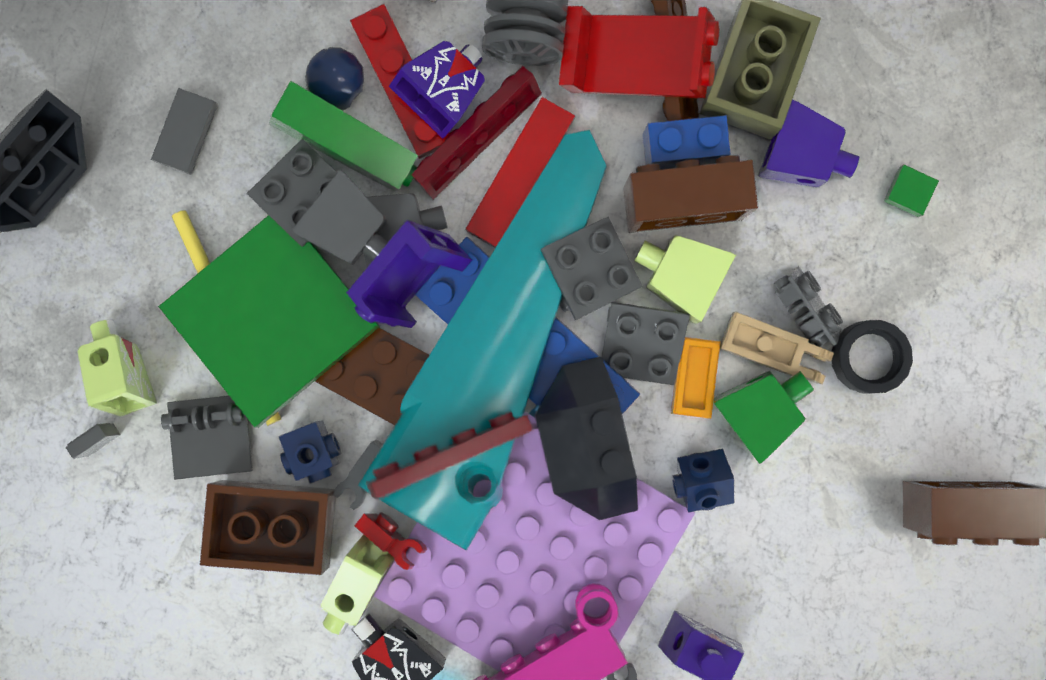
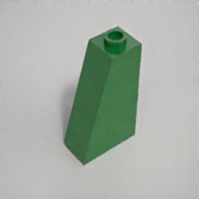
(343, 137)

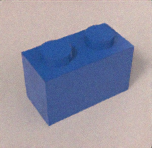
(686, 140)

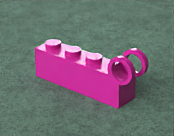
(581, 653)

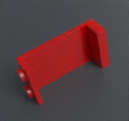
(638, 54)

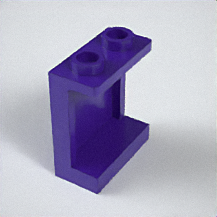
(401, 272)

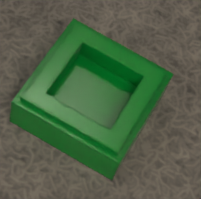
(911, 190)

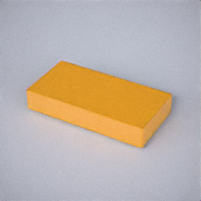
(696, 378)

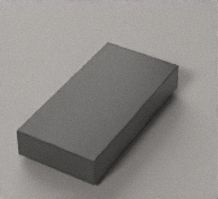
(184, 131)

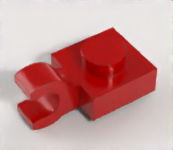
(383, 533)

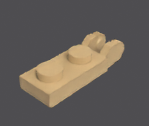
(772, 347)

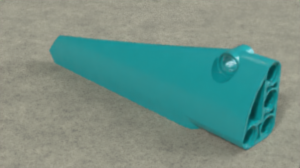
(491, 351)

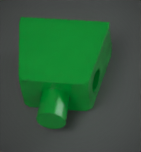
(764, 411)

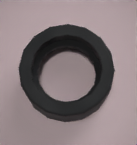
(901, 357)

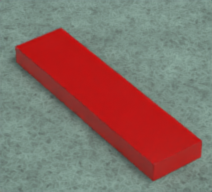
(520, 171)

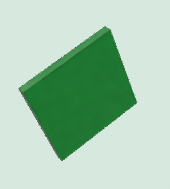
(267, 319)

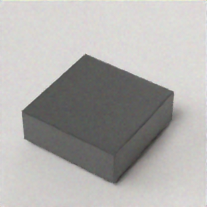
(92, 440)

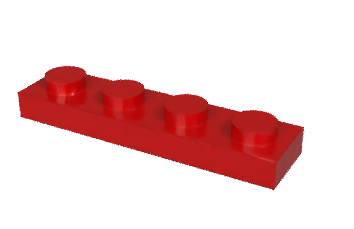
(387, 57)

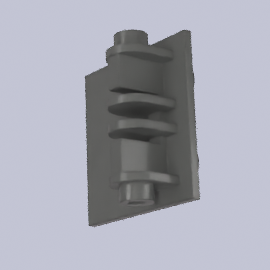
(292, 187)
(591, 268)
(826, 319)
(644, 342)
(207, 437)

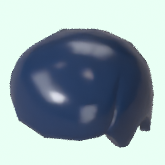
(335, 76)

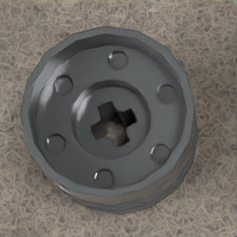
(525, 31)

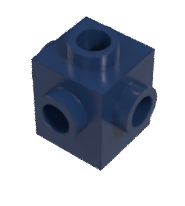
(296, 452)
(704, 480)

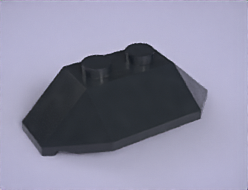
(38, 161)
(587, 441)

